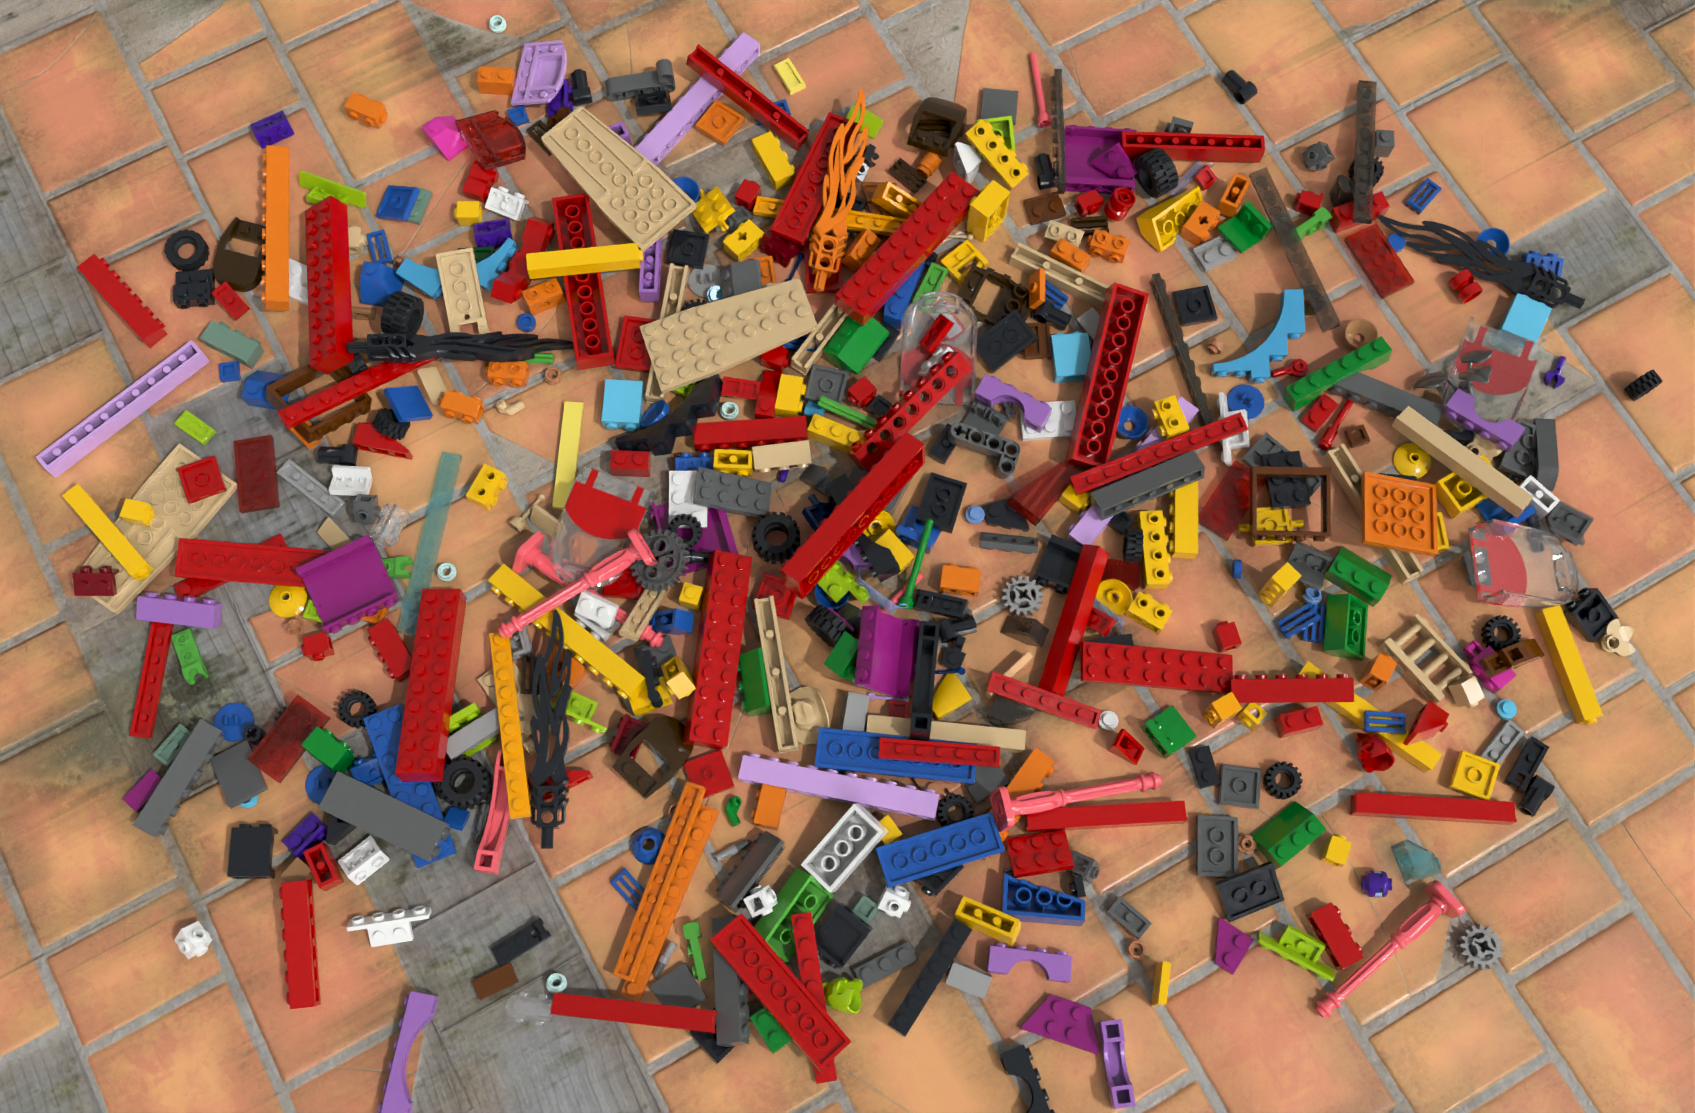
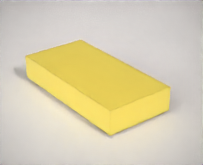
(789, 76)

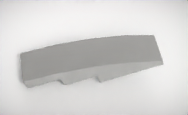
(474, 734)

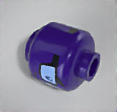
(1376, 883)

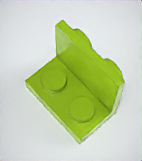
(462, 719)

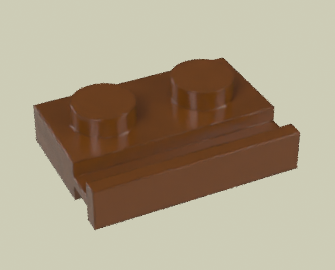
(1044, 208)
(1042, 347)

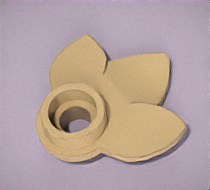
(1484, 447)
(1619, 639)

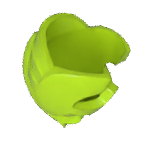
(843, 995)

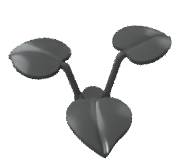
(1475, 374)

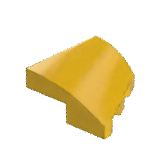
(949, 697)

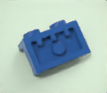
(1550, 261)
(686, 462)
(367, 770)

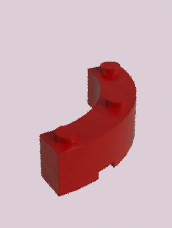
(536, 237)

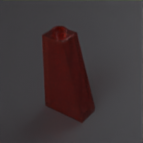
(1041, 494)

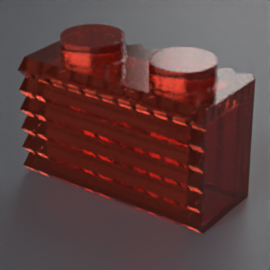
(1127, 572)

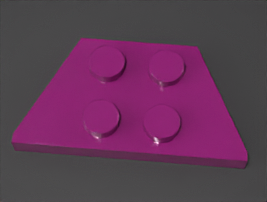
(1064, 1023)

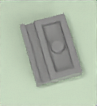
(1214, 253)

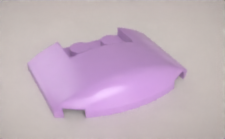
(540, 73)

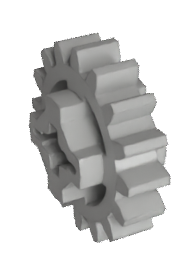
(1017, 591)
(1488, 942)

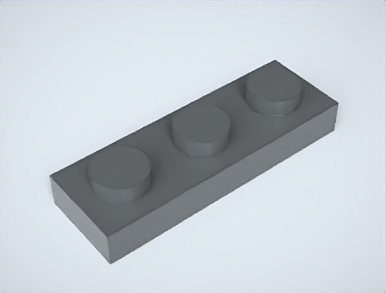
(1009, 542)
(885, 964)

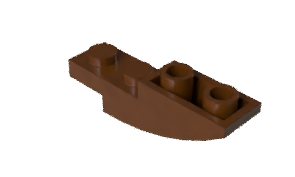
(1511, 657)

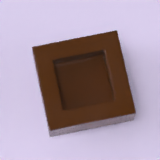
(1357, 436)

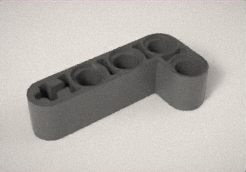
(628, 86)
(983, 447)
(1546, 453)

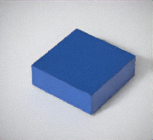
(518, 115)
(229, 371)
(457, 818)

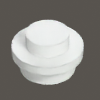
(1108, 720)

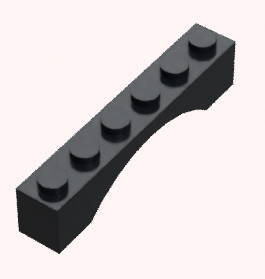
(880, 558)
(924, 681)
(929, 978)

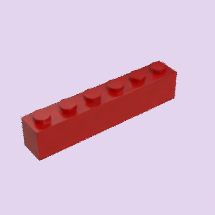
(121, 299)
(749, 433)
(1293, 690)
(300, 943)

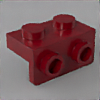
(779, 248)
(95, 581)
(627, 729)

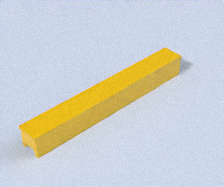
(1418, 753)

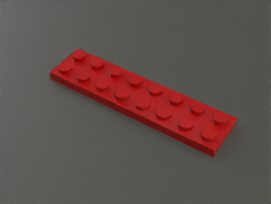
(805, 196)
(242, 562)
(1156, 667)
(780, 991)

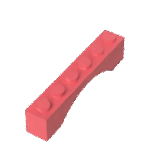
(493, 840)

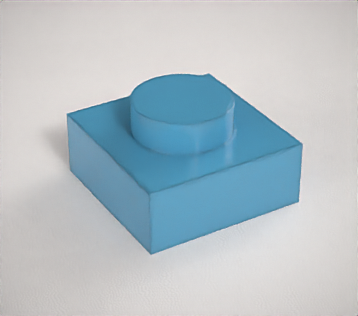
(813, 408)

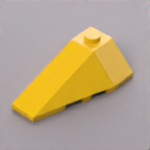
(1165, 220)

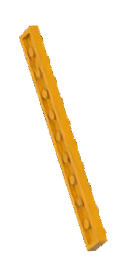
(855, 220)
(510, 727)

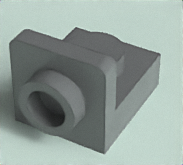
(1179, 126)
(737, 217)
(1085, 867)

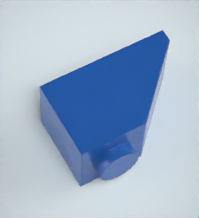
(672, 622)

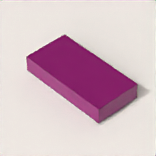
(143, 791)

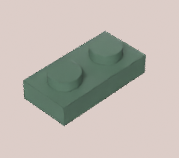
(420, 207)
(172, 745)

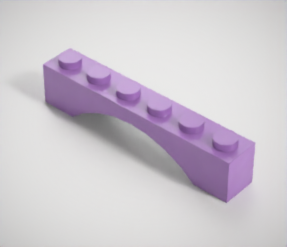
(419, 1012)

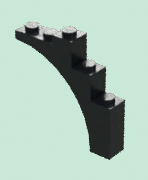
(682, 421)

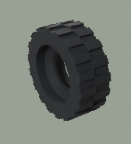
(181, 238)

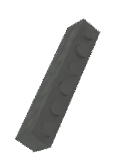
(1384, 397)
(1147, 485)
(179, 778)
(730, 997)

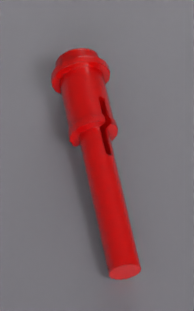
(1326, 441)

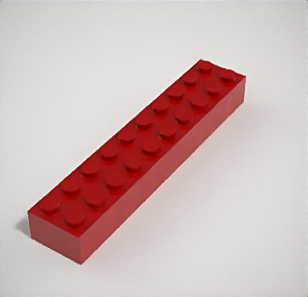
(906, 249)
(328, 285)
(583, 291)
(1107, 377)
(853, 515)
(717, 650)
(431, 686)

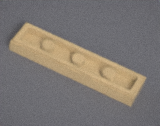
(642, 614)

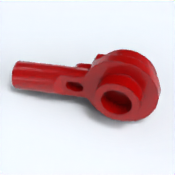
(1297, 368)

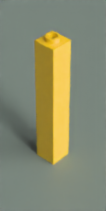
(584, 260)
(108, 532)
(1569, 665)

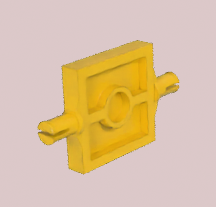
(712, 210)
(1272, 521)

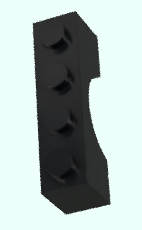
(1018, 1063)

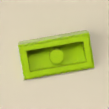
(870, 120)

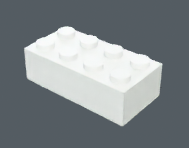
(844, 847)

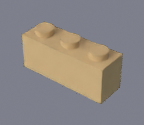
(782, 455)

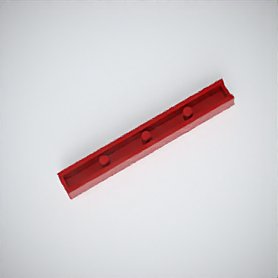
(747, 97)
(1073, 619)
(1433, 808)
(1107, 816)
(634, 1012)

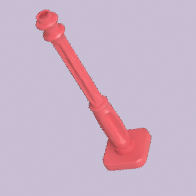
(531, 554)
(601, 572)
(1006, 808)
(1416, 924)

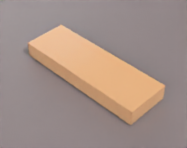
(1015, 669)

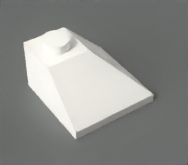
(966, 161)

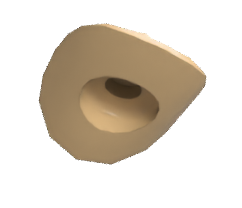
(808, 714)

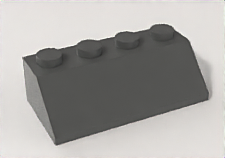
(741, 278)
(751, 870)

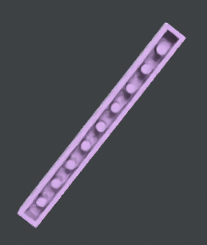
(695, 102)
(122, 409)
(1090, 525)
(839, 787)

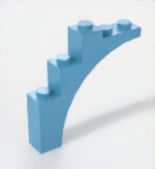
(429, 282)
(1256, 364)

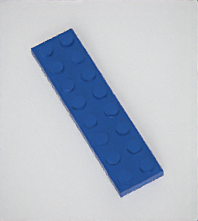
(385, 734)
(860, 752)

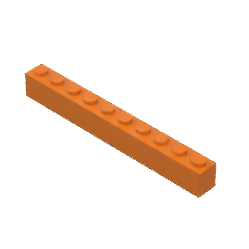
(277, 228)

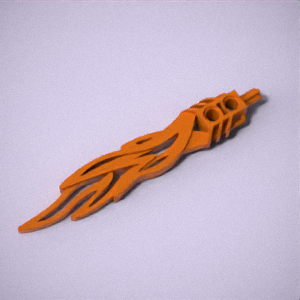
(831, 182)

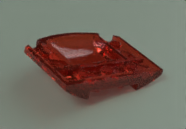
(492, 139)

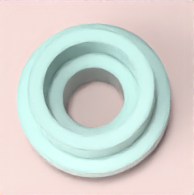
(495, 20)
(726, 406)
(442, 568)
(553, 978)

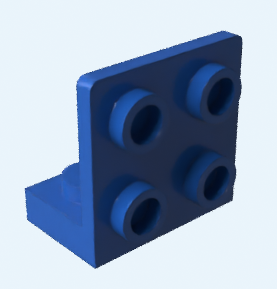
(1491, 510)
(911, 532)

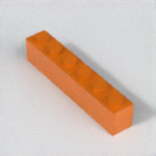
(1029, 779)

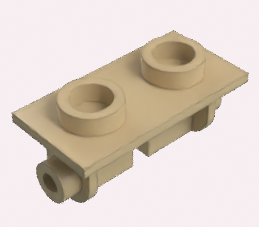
(1057, 230)

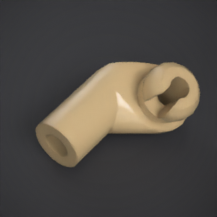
(509, 409)

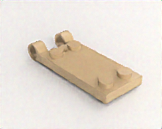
(462, 289)
(525, 705)

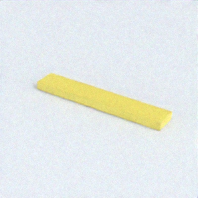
(568, 452)

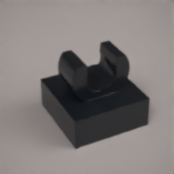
(868, 154)

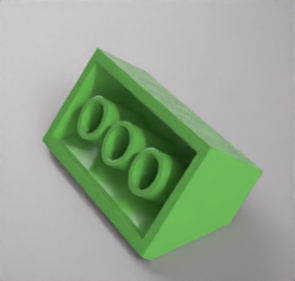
(798, 895)

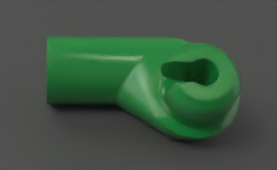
(731, 810)

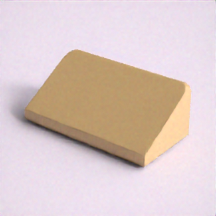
(433, 383)
(543, 520)
(333, 535)

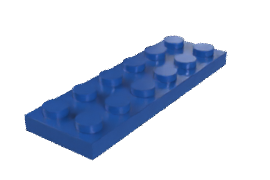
(940, 850)

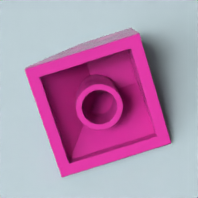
(444, 136)

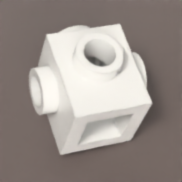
(760, 900)
(894, 901)
(193, 940)

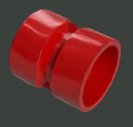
(1119, 204)
(1465, 286)

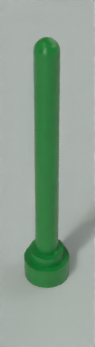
(907, 597)

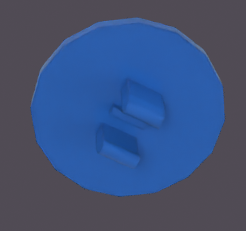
(1246, 398)
(233, 720)
(318, 783)

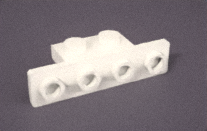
(1238, 441)
(389, 927)

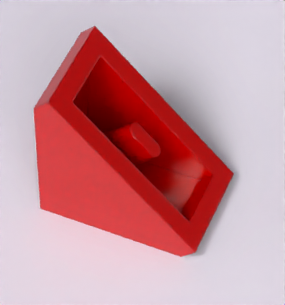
(1126, 747)

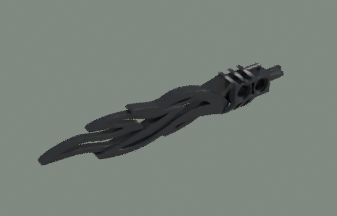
(1511, 280)
(460, 346)
(555, 767)

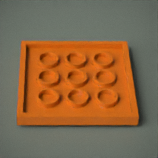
(1399, 514)

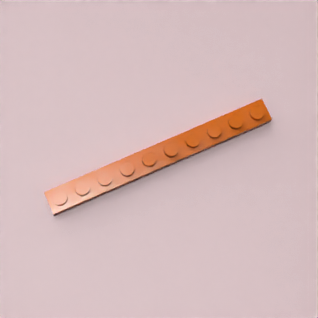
(685, 870)
(659, 882)

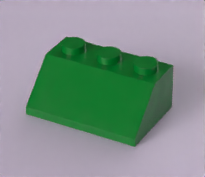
(855, 344)
(1358, 576)
(1345, 626)
(754, 683)
(1288, 834)

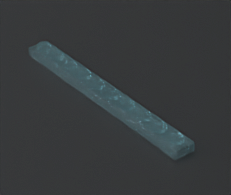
(430, 540)

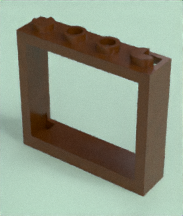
(304, 376)
(1291, 472)

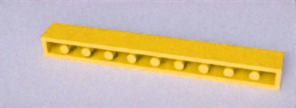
(576, 638)

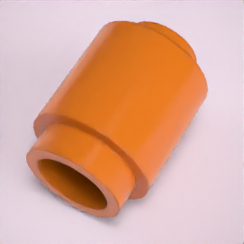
(929, 164)

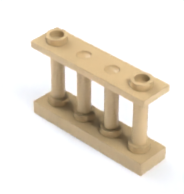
(1420, 677)

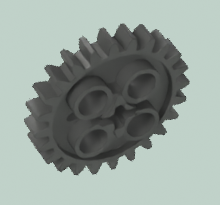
(665, 575)

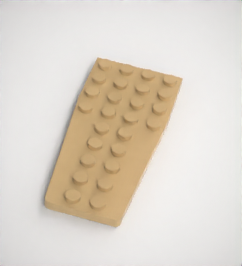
(618, 178)
(726, 333)
(172, 520)

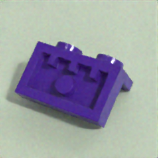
(561, 100)
(272, 129)
(492, 232)
(306, 835)

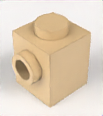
(357, 240)
(1466, 692)

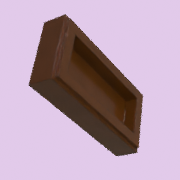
(495, 981)

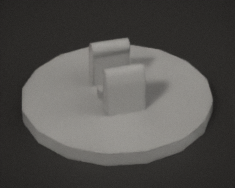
(702, 280)

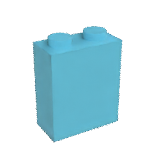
(1525, 317)
(1070, 356)
(623, 404)

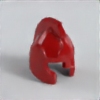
(1373, 753)

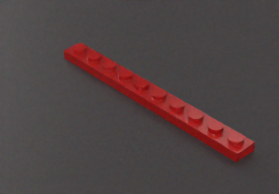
(345, 391)
(1157, 454)

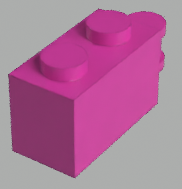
(1493, 684)

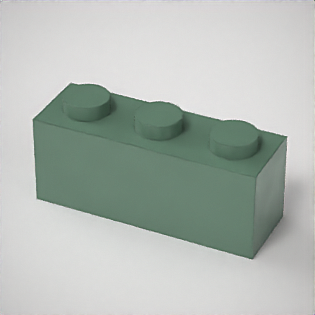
(232, 344)

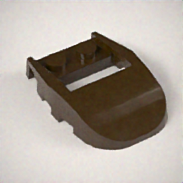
(943, 110)
(238, 269)
(1011, 297)
(666, 737)

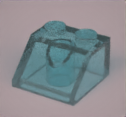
(1415, 861)

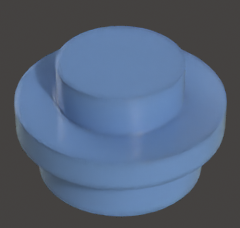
(975, 514)
(1312, 595)

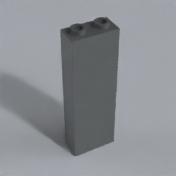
(385, 816)

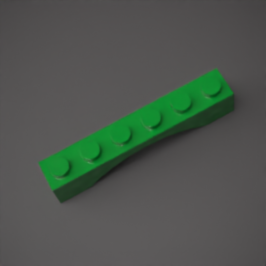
(1364, 358)

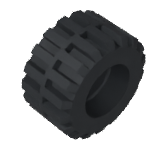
(1156, 172)
(402, 313)
(772, 523)
(476, 794)

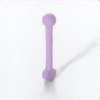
(872, 697)

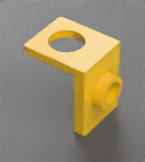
(1248, 719)

